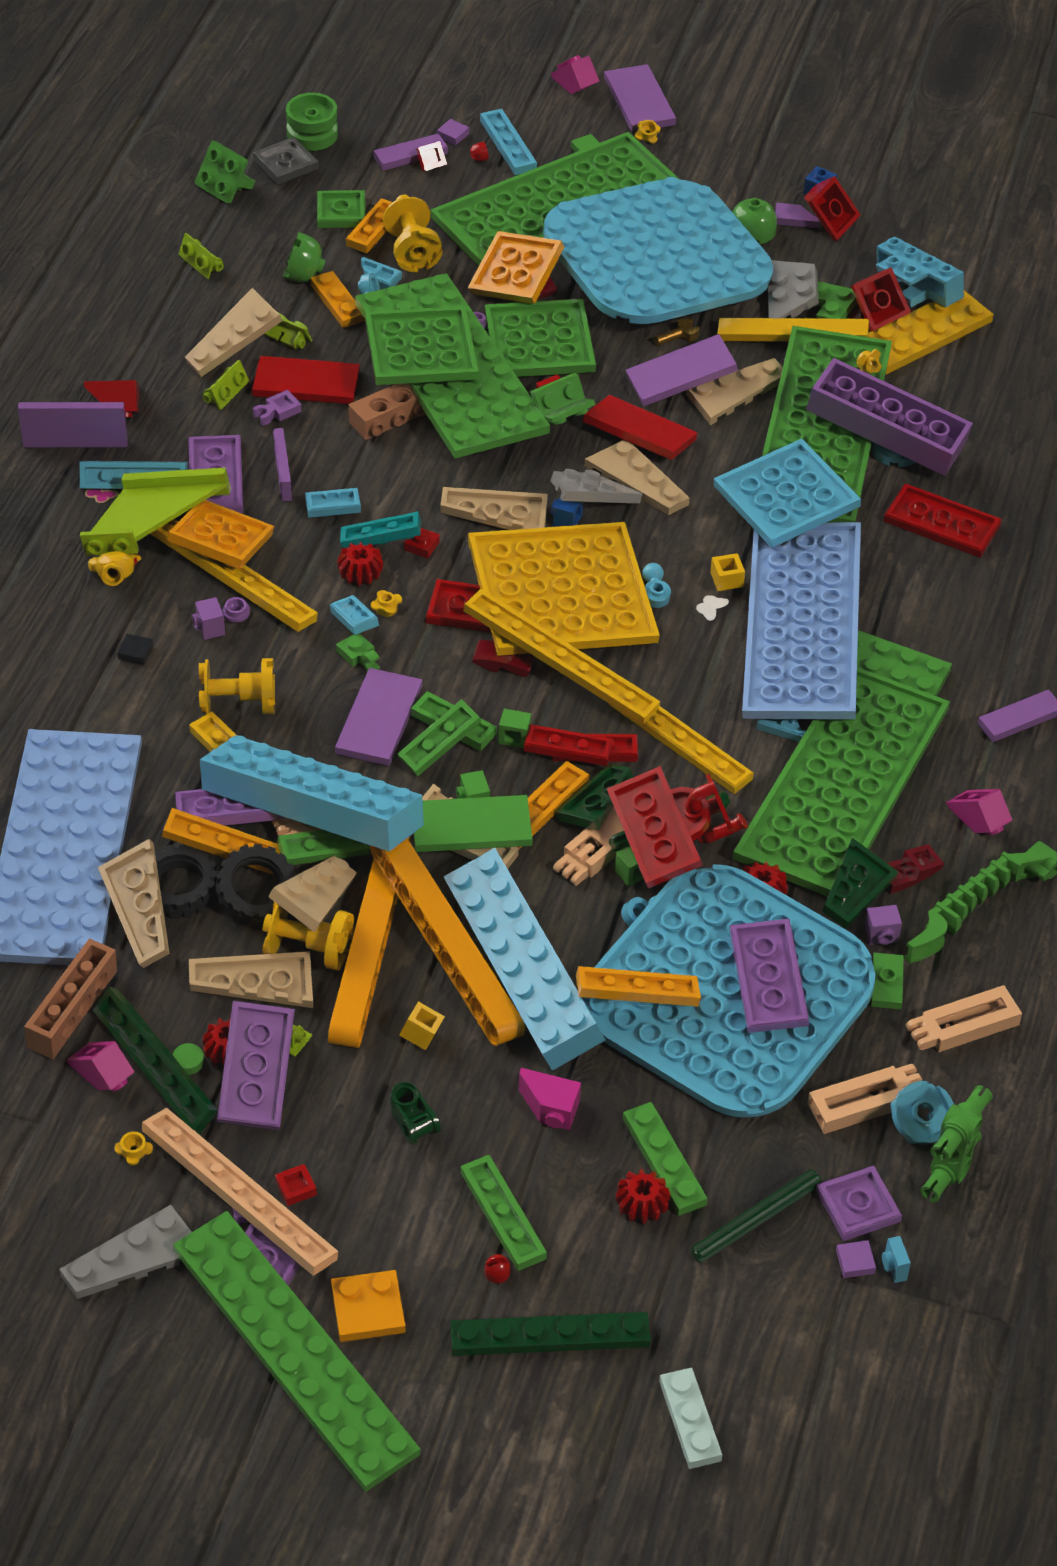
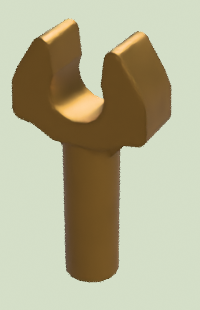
(682, 331)

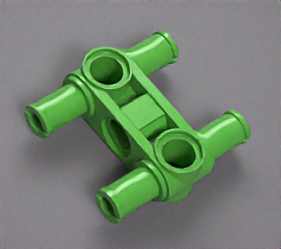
(956, 1143)

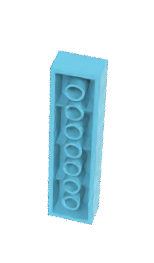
(312, 792)
(524, 959)

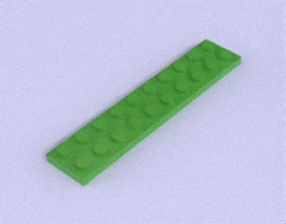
(297, 1351)

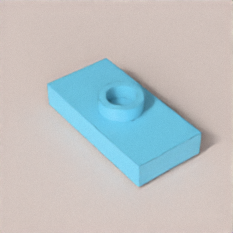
(332, 502)
(354, 614)

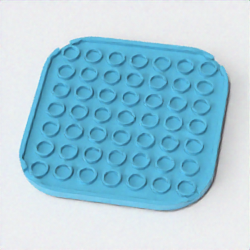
(658, 250)
(708, 1045)

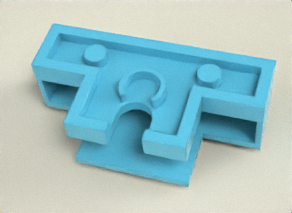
(921, 273)

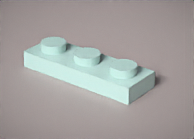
(690, 1418)

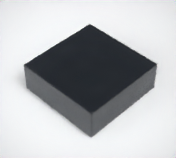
(135, 649)

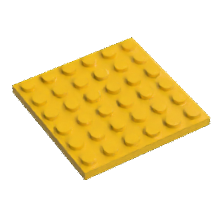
(569, 581)

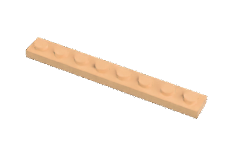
(240, 1191)

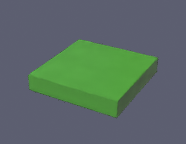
(340, 208)

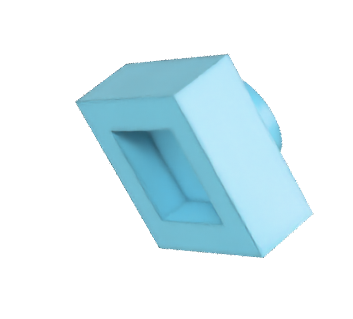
(896, 1259)

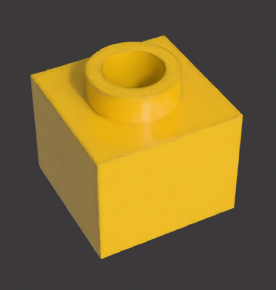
(727, 572)
(421, 1025)

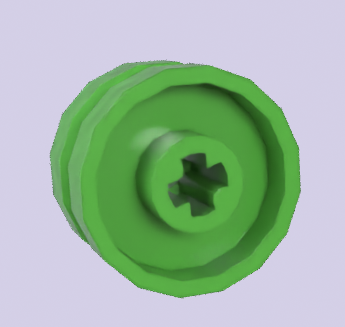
(312, 120)

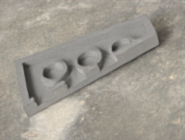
(128, 1255)

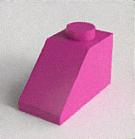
(981, 810)
(102, 1065)
(550, 1097)

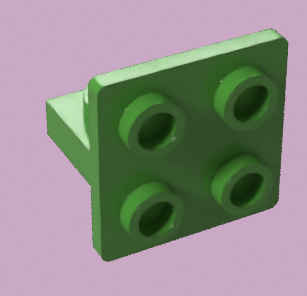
(223, 172)
(561, 399)

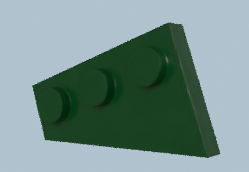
(592, 801)
(857, 884)

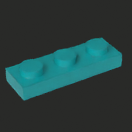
(382, 530)

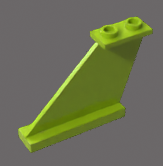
(149, 503)

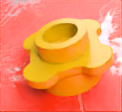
(647, 126)
(869, 361)
(386, 603)
(133, 1140)

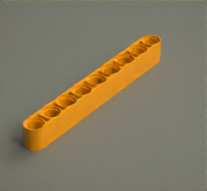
(450, 943)
(363, 961)

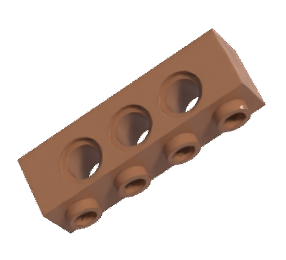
(384, 410)
(70, 998)

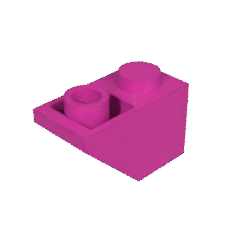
(576, 74)

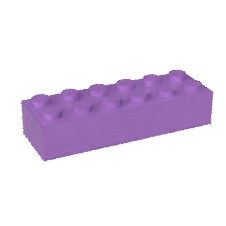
(889, 416)

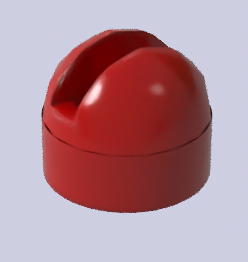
(479, 152)
(500, 1268)

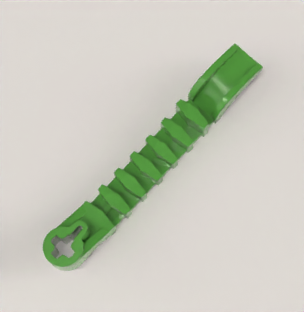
(951, 912)

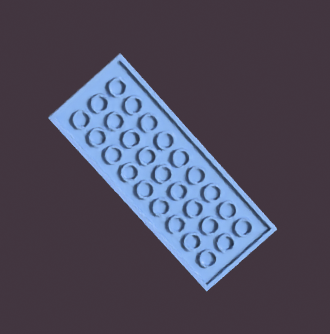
(804, 626)
(60, 828)

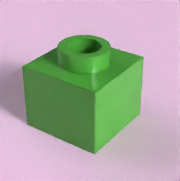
(514, 727)
(473, 785)
(627, 866)

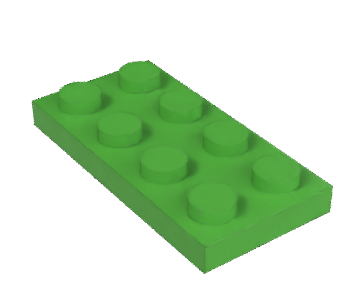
(901, 664)

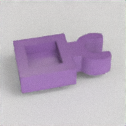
(279, 406)

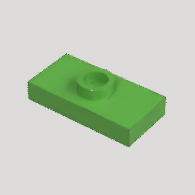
(888, 981)

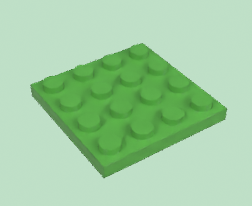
(542, 336)
(421, 345)

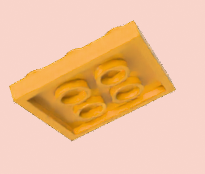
(516, 267)
(220, 534)

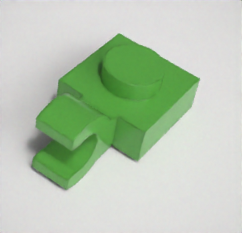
(358, 650)

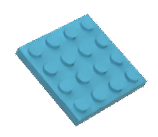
(787, 492)

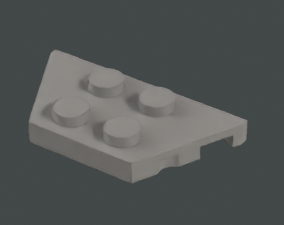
(792, 289)
(592, 487)

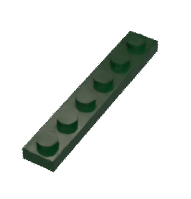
(155, 1060)
(550, 1333)

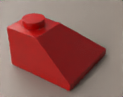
(832, 207)
(881, 298)
(116, 391)

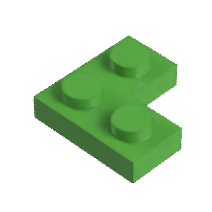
(835, 301)

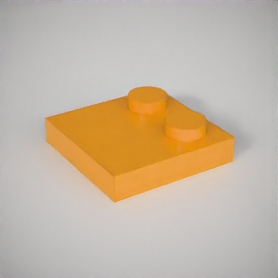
(368, 1305)

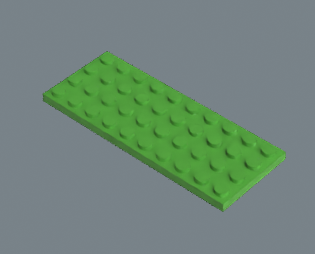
(525, 200)
(805, 361)
(470, 412)
(842, 782)

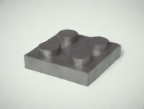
(285, 160)

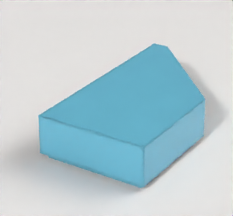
(386, 275)
(782, 727)

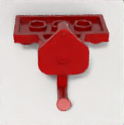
(667, 821)

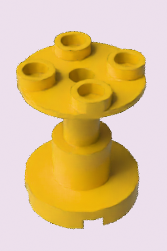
(415, 243)
(250, 686)
(328, 938)

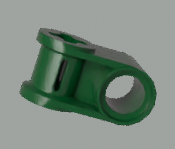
(415, 1117)

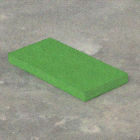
(474, 824)

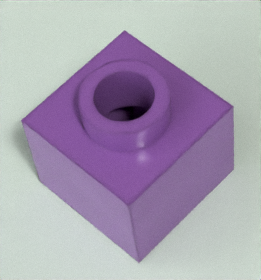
(209, 618)
(883, 925)

